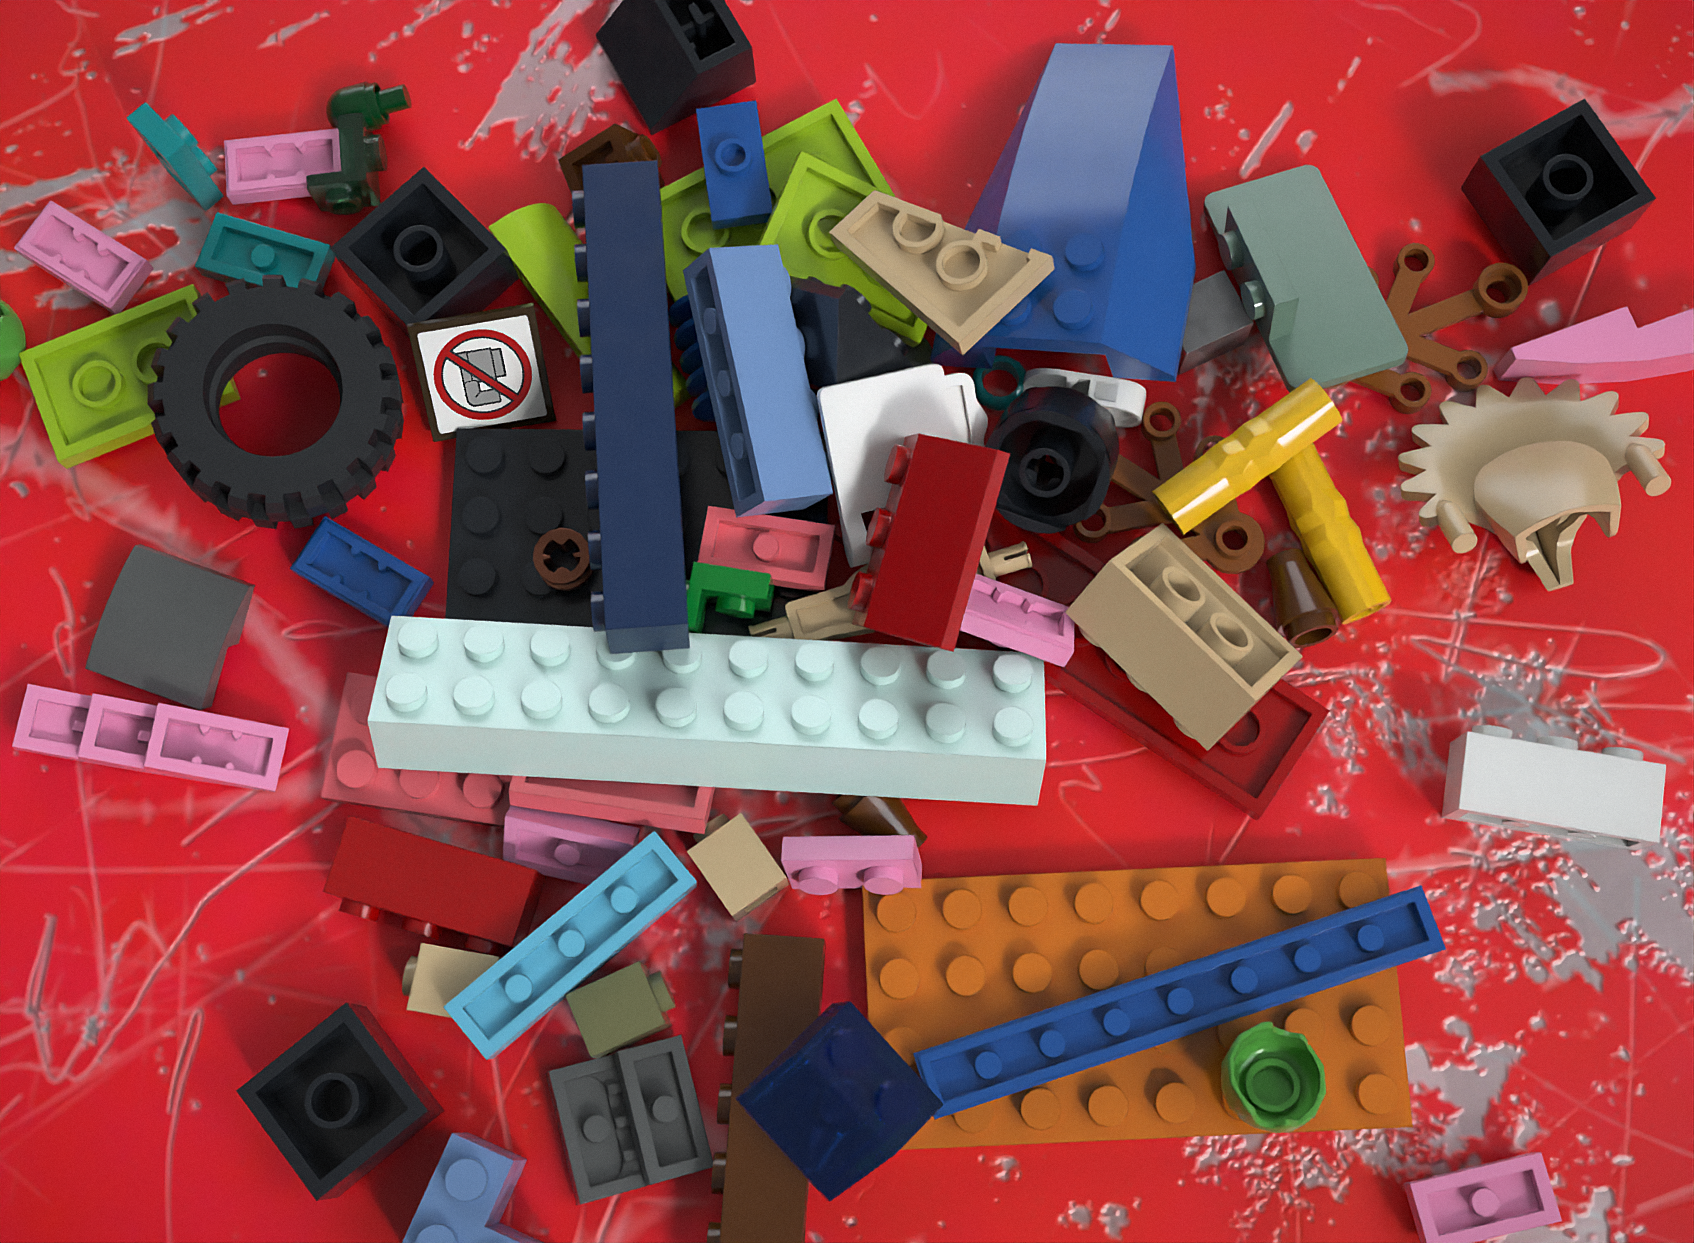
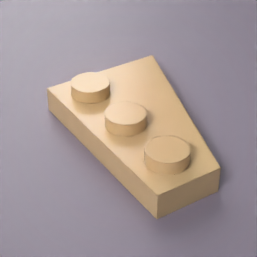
(939, 271)

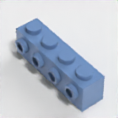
(758, 380)

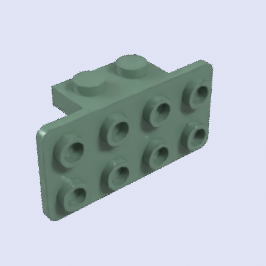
(1304, 279)

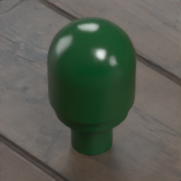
(369, 100)

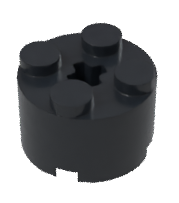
(1086, 451)

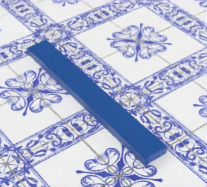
(1179, 1001)

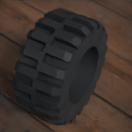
(259, 324)

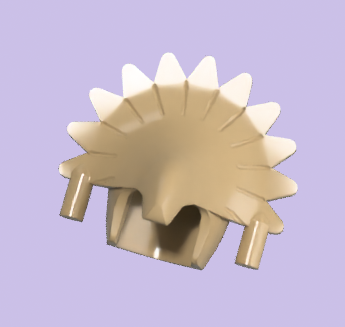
(1530, 470)

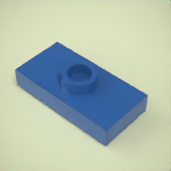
(734, 165)
(361, 573)

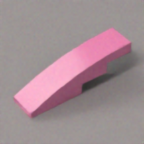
(1605, 351)
(151, 738)

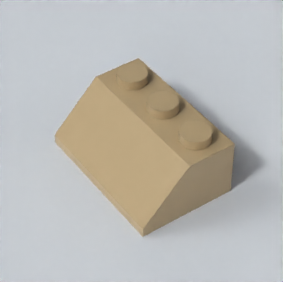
(1182, 635)

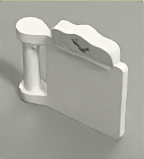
(872, 415)

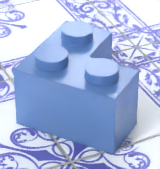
(469, 1195)

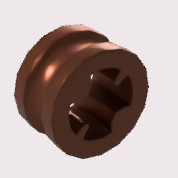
(562, 578)

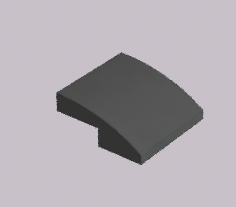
(169, 626)
(629, 1120)

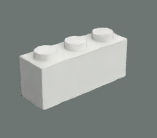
(1554, 788)

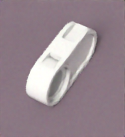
(1120, 396)

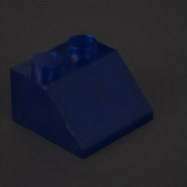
(839, 1100)

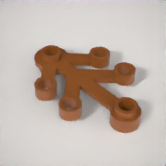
(1435, 317)
(1148, 513)

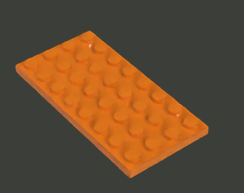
(1014, 945)

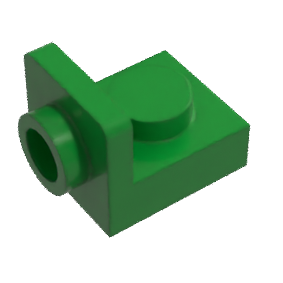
(731, 589)

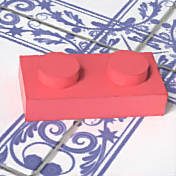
(788, 549)

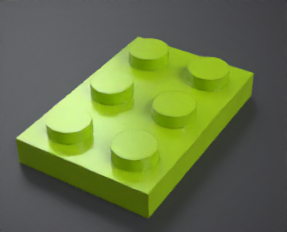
(806, 211)
(98, 376)

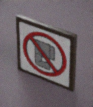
(482, 371)

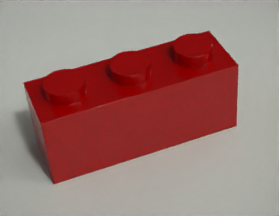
(433, 886)

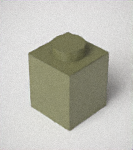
(621, 1009)

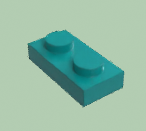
(178, 154)
(250, 250)

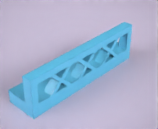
(571, 946)

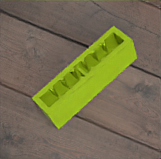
(544, 259)

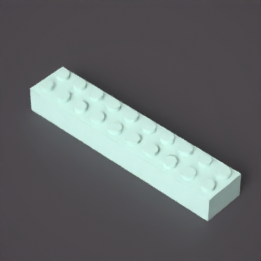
(711, 713)

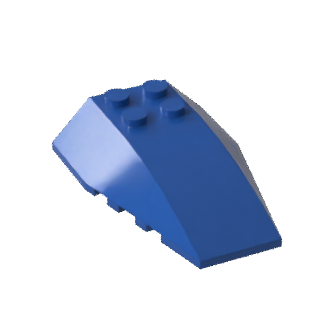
(1105, 193)

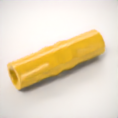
(1247, 455)
(1329, 536)

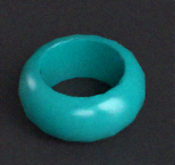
(1000, 363)

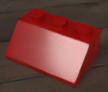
(928, 539)

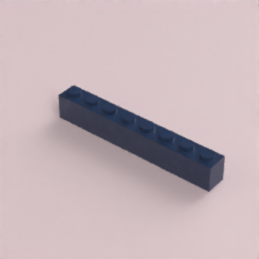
(633, 410)

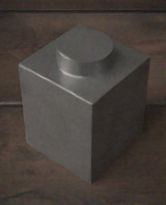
(1213, 323)

